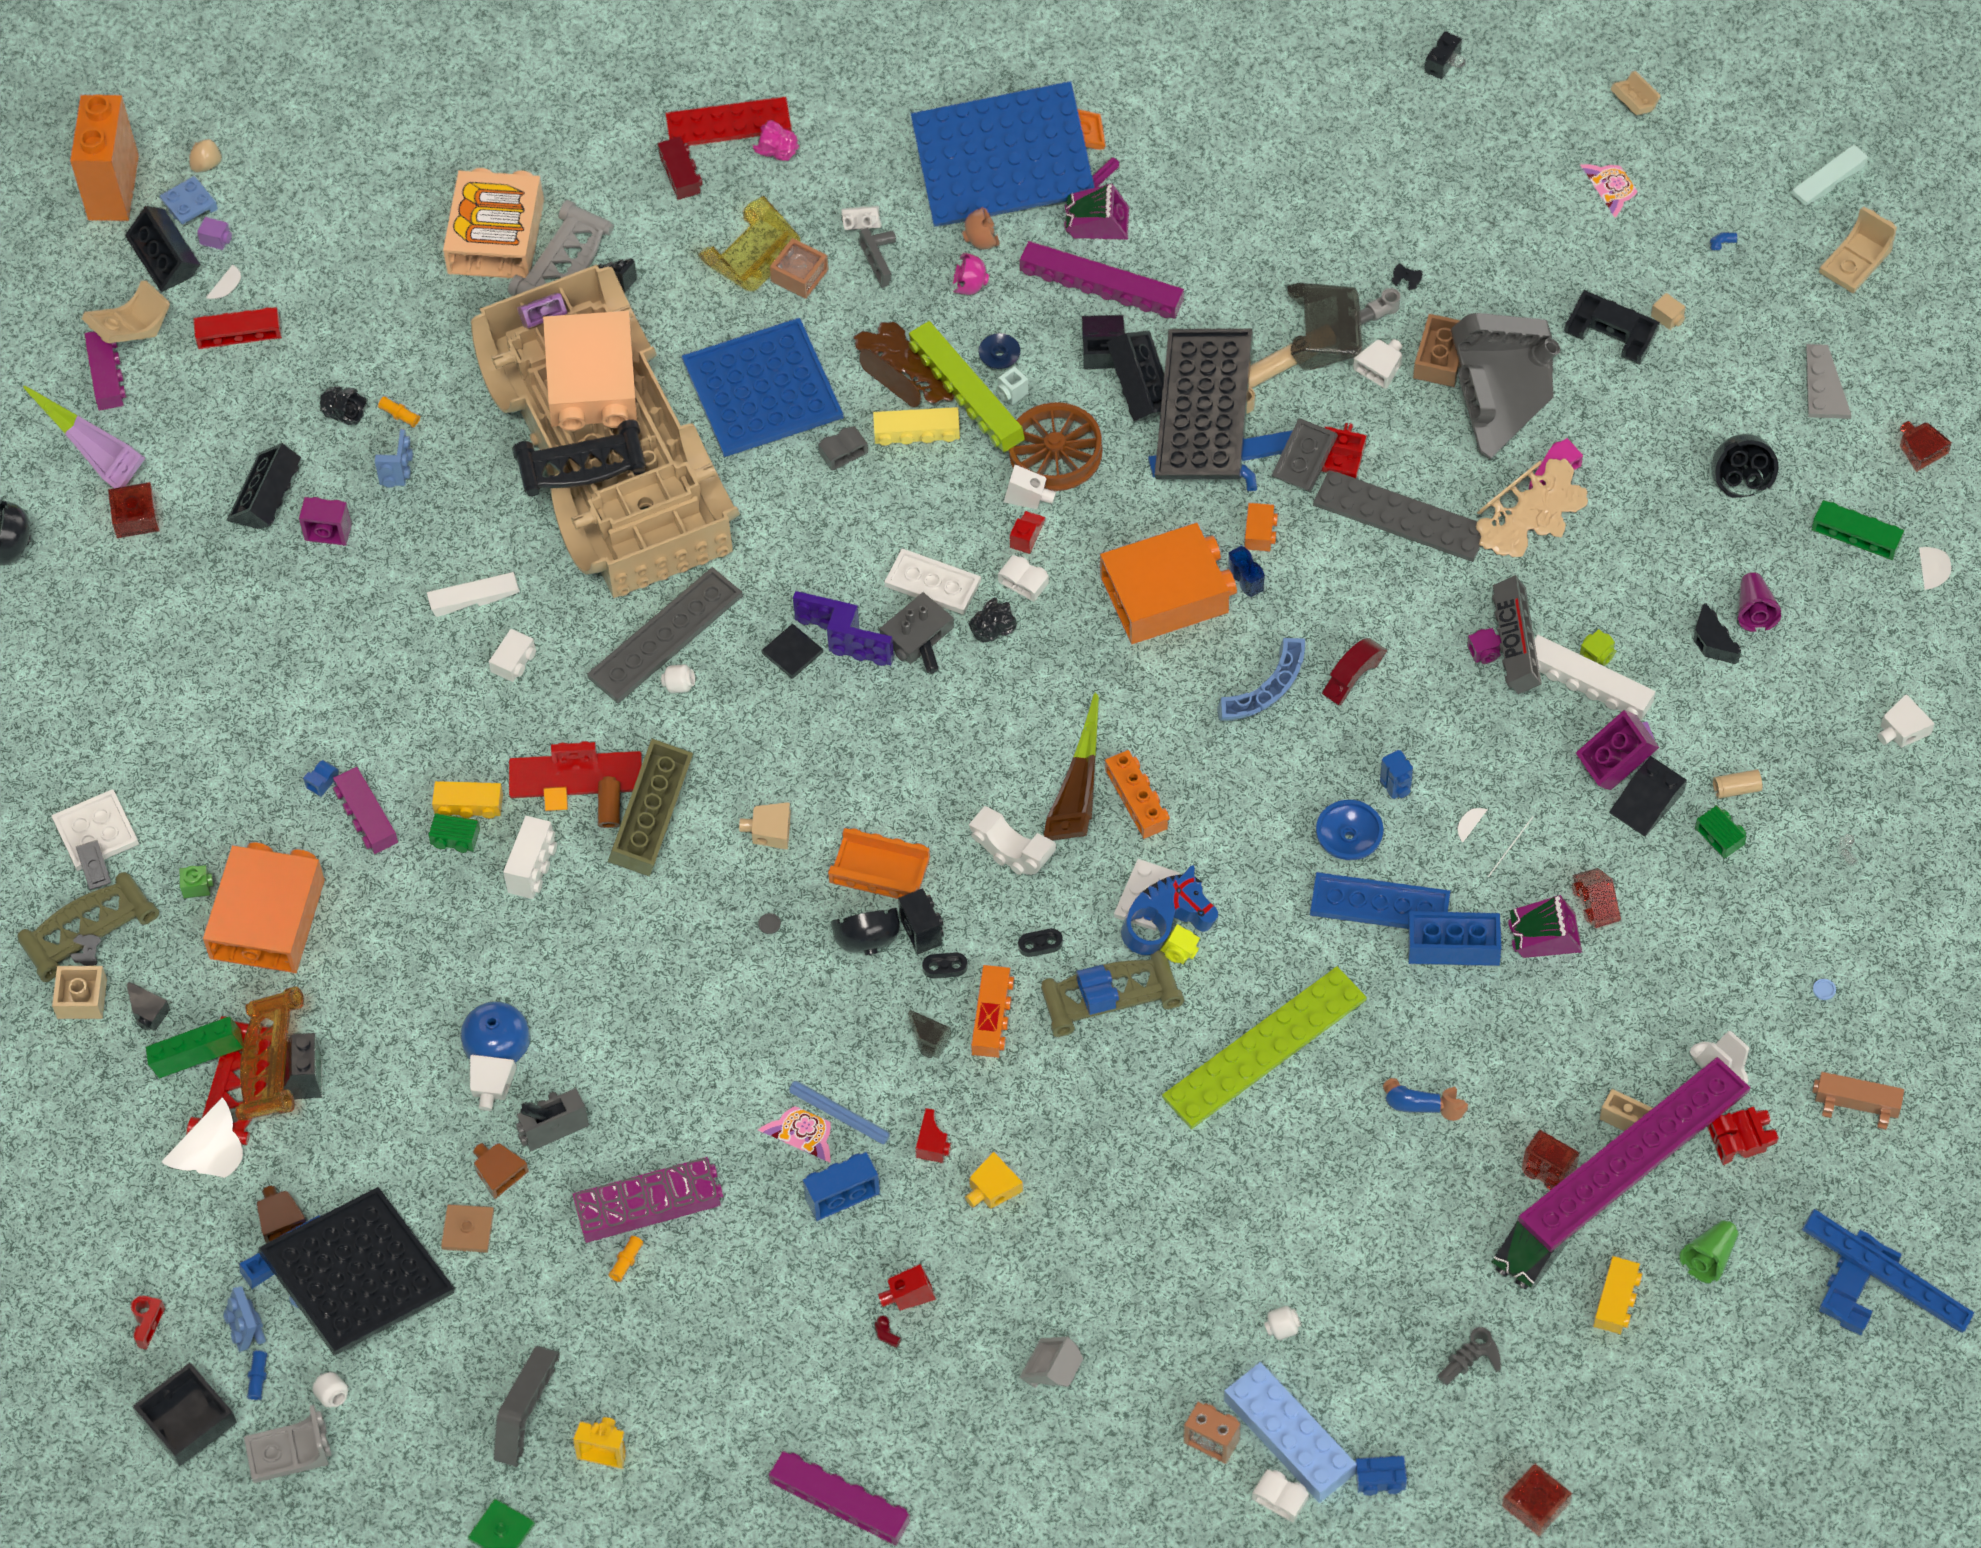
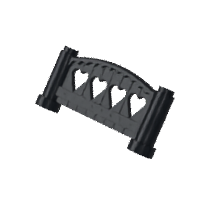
(625, 444)

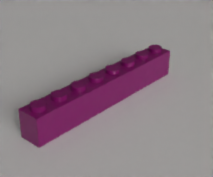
(1101, 280)

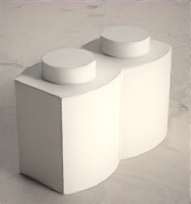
(1023, 577)
(1280, 1495)

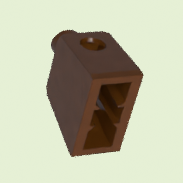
(278, 1213)

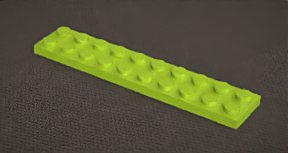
(1264, 1047)

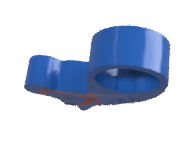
(1161, 902)

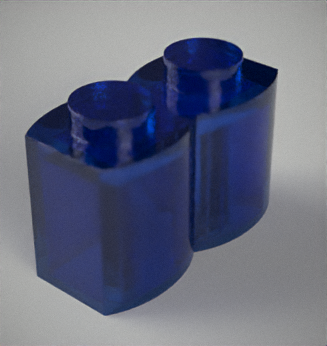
(1246, 571)

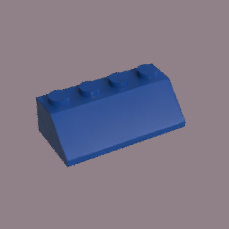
(1454, 938)

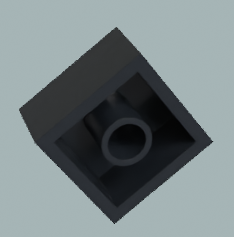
(920, 920)

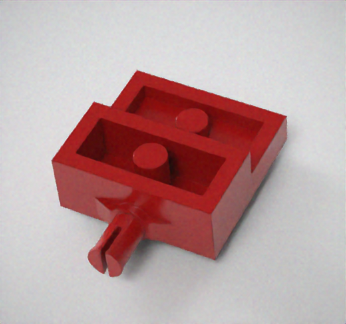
(1346, 452)

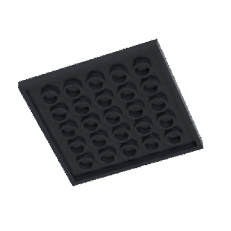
(356, 1271)

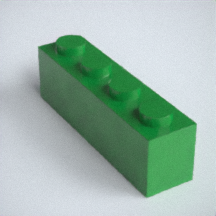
(1857, 529)
(194, 1047)

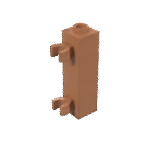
(1858, 1095)

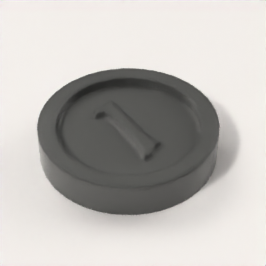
(769, 923)

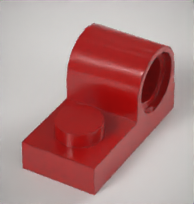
(148, 1320)

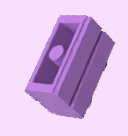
(535, 311)

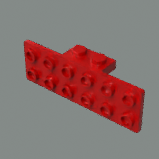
(573, 767)

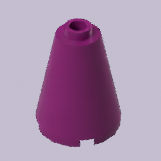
(1757, 604)

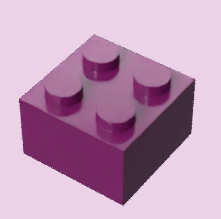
(325, 521)

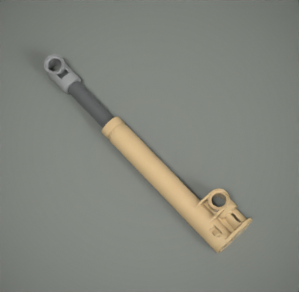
(1283, 360)

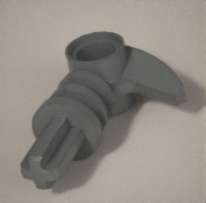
(1470, 1353)

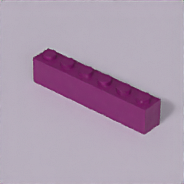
(839, 1497)

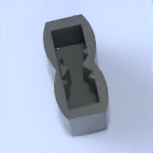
(843, 447)

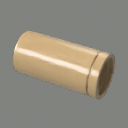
(1737, 784)

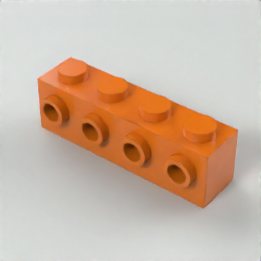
(1136, 794)

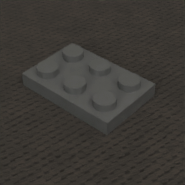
(1304, 455)

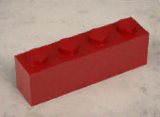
(237, 327)

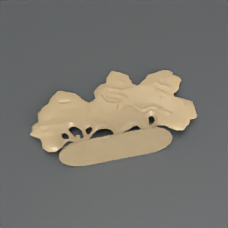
(1535, 509)

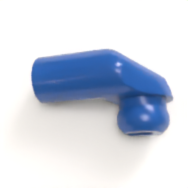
(1722, 238)
(1249, 477)

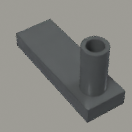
(869, 245)

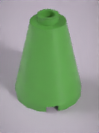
(1710, 1252)

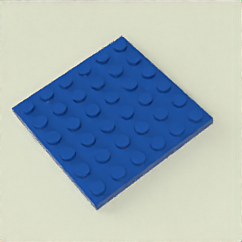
(762, 387)

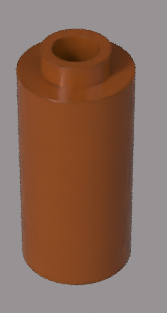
(609, 803)

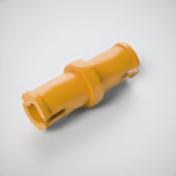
(399, 411)
(625, 1259)

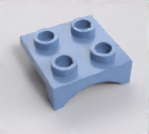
(188, 200)

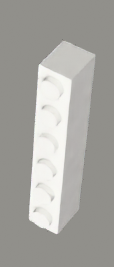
(1592, 678)

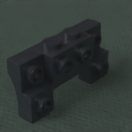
(1614, 321)

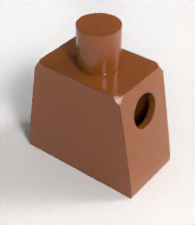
(498, 1168)

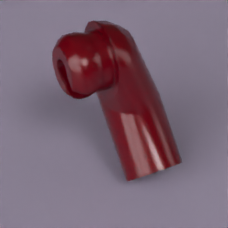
(884, 1334)

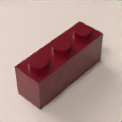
(680, 168)

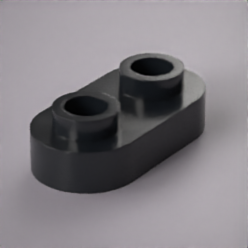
(1039, 940)
(944, 963)

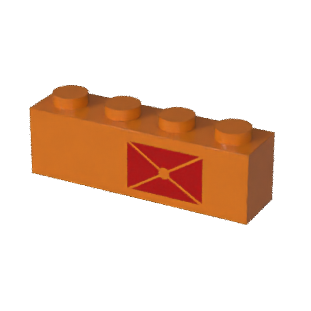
(991, 1011)

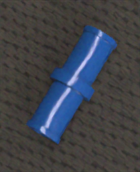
(257, 1375)

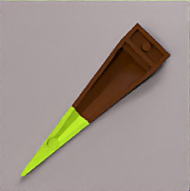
(1074, 802)

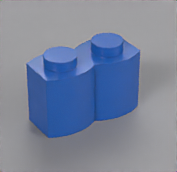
(1097, 989)

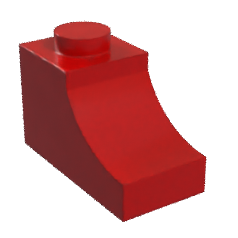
(1026, 532)
(932, 1142)

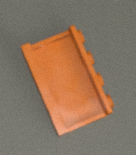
(879, 864)

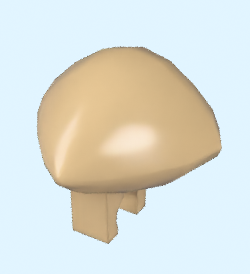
(204, 156)

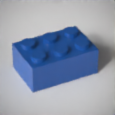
(841, 1186)

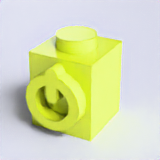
(1180, 945)

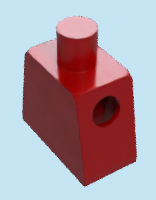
(908, 1289)

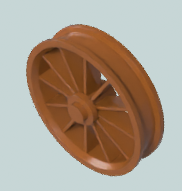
(1057, 445)

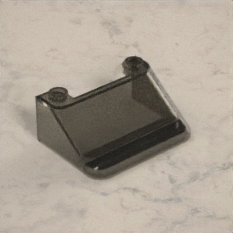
(1330, 324)

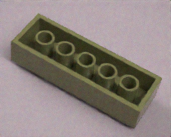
(650, 807)

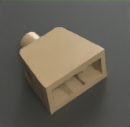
(769, 825)

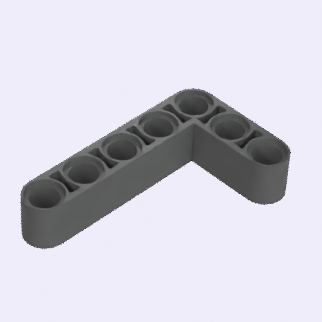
(520, 1403)

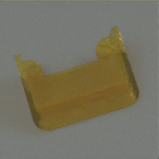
(753, 252)

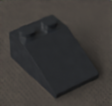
(1648, 796)

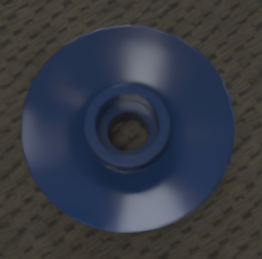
(997, 344)

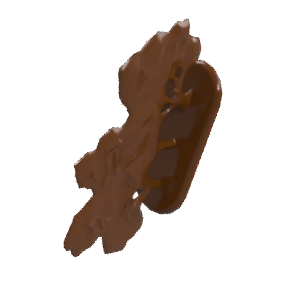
(901, 358)

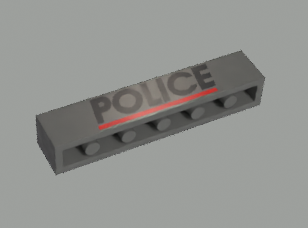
(1516, 635)

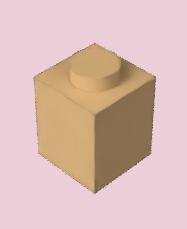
(1668, 311)

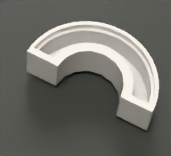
(1008, 846)

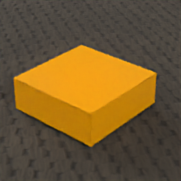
(555, 798)

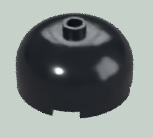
(1742, 458)
(13, 532)
(866, 931)

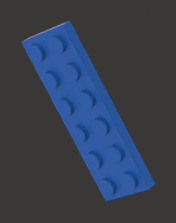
(1373, 900)

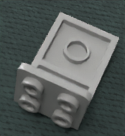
(288, 1448)

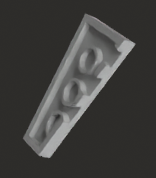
(1824, 387)

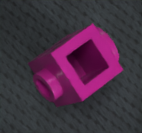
(1484, 646)

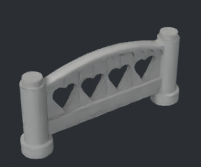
(575, 221)

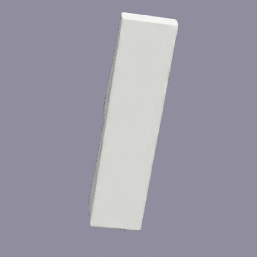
(480, 592)

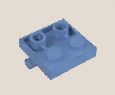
(243, 1320)

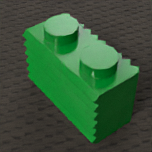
(1721, 831)
(454, 832)

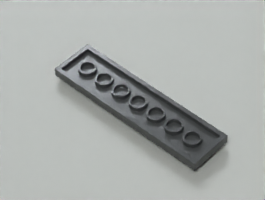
(1399, 515)
(664, 635)

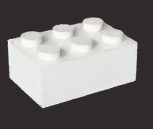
(530, 857)

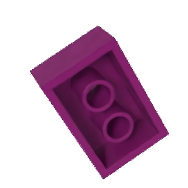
(1617, 750)

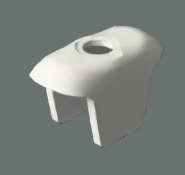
(1728, 1049)

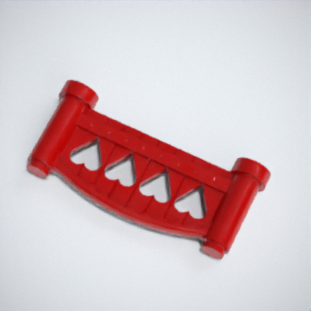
(226, 1080)

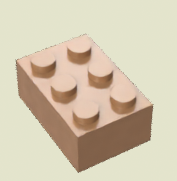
(1437, 354)

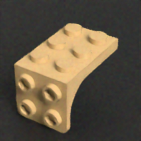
(1861, 251)
(134, 320)

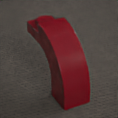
(1355, 662)

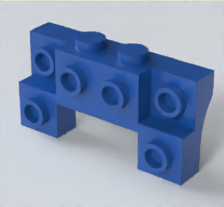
(1847, 1287)

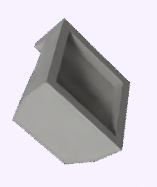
(1052, 1362)

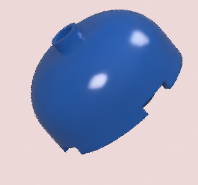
(505, 1039)

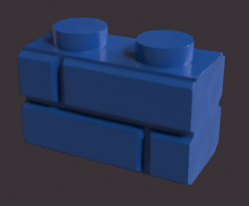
(1396, 774)
(1381, 1474)

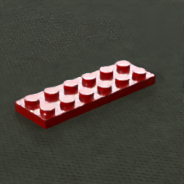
(727, 121)

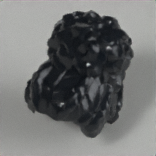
(343, 404)
(992, 621)

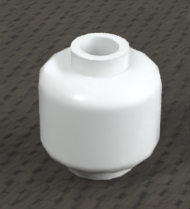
(678, 678)
(1282, 1322)
(330, 1389)

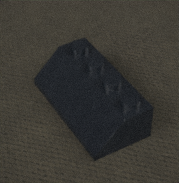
(161, 248)
(1138, 373)
(265, 487)

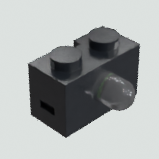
(1444, 56)

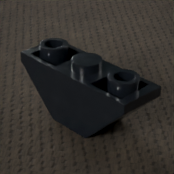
(624, 270)
(1714, 638)

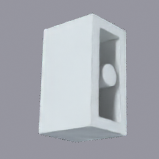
(512, 655)

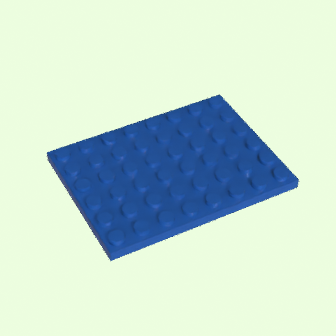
(1002, 153)

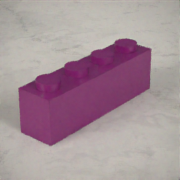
(104, 372)
(365, 811)

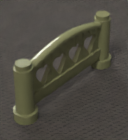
(131, 905)
(1160, 986)

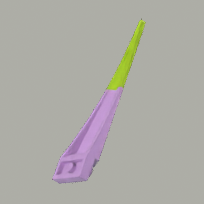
(108, 455)

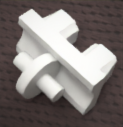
(861, 217)

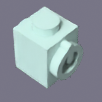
(1012, 386)

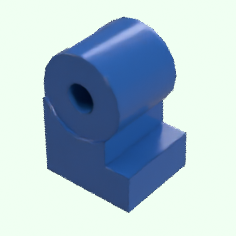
(320, 778)

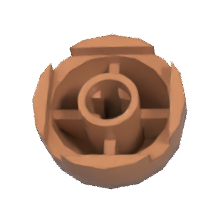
(980, 230)

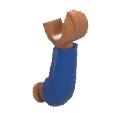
(1411, 1100)

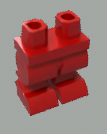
(1747, 1134)

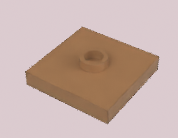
(467, 1228)

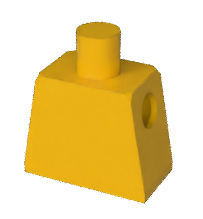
(993, 1183)

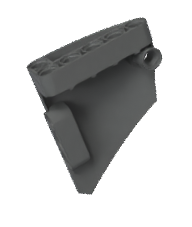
(1503, 373)

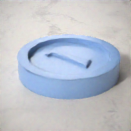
(1824, 989)

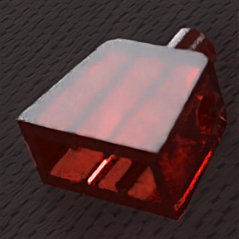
(1923, 444)

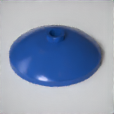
(1352, 819)

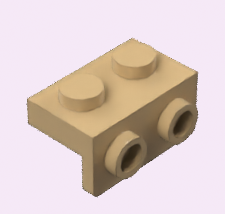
(1636, 94)

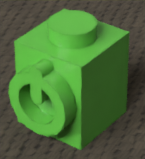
(195, 881)

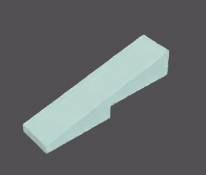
(1826, 178)

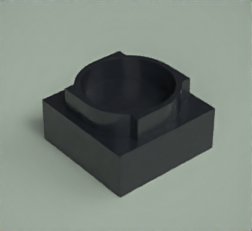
(184, 1414)

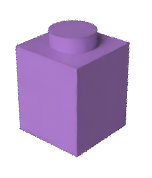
(214, 233)

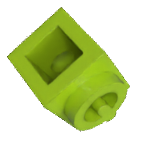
(1598, 647)

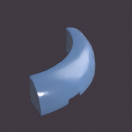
(1248, 704)

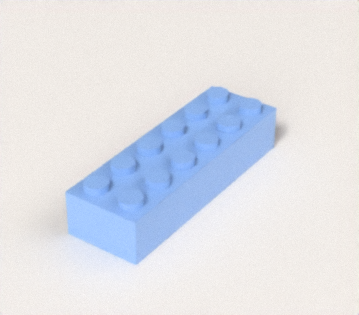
(1290, 1432)

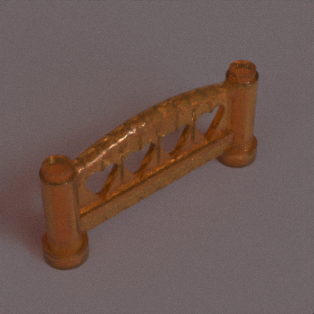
(272, 1097)

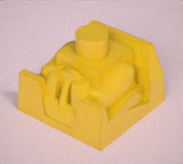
(600, 1443)

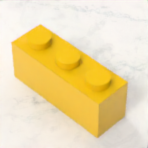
(468, 799)
(1618, 1295)

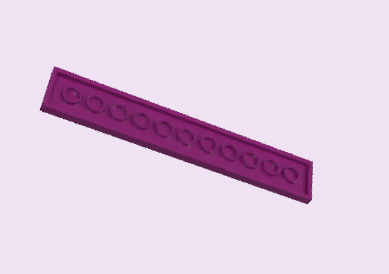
(1633, 1154)

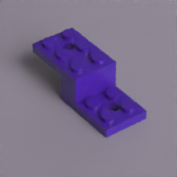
(843, 629)

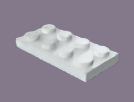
(941, 582)

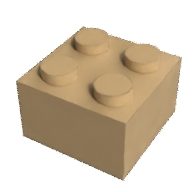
(79, 992)

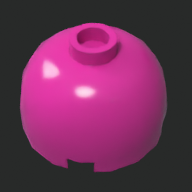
(972, 273)

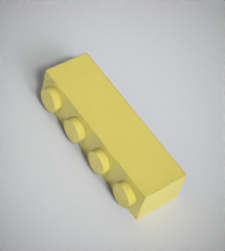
(916, 426)

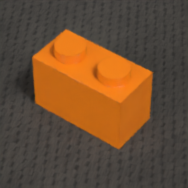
(1259, 527)

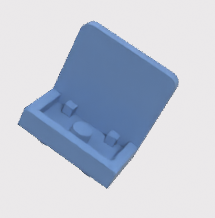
(394, 469)

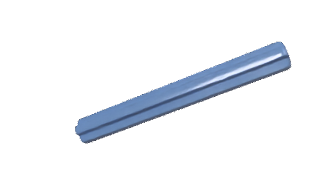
(839, 1112)

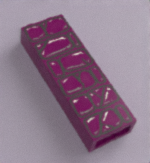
(647, 1199)

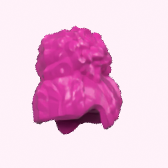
(776, 142)

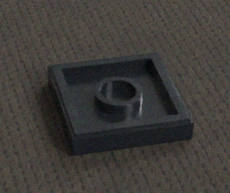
(792, 651)

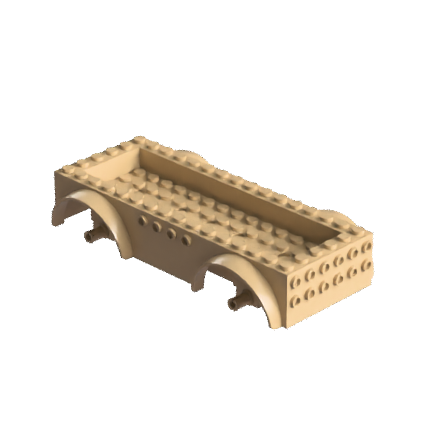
(605, 520)

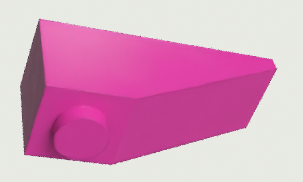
(1559, 451)

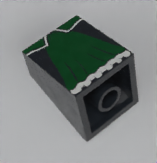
(303, 1067)
(1525, 1257)

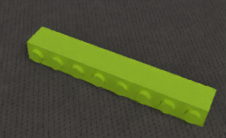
(966, 386)

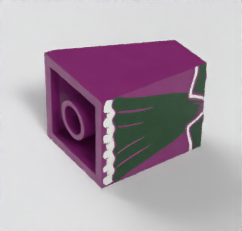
(1097, 214)
(1545, 928)

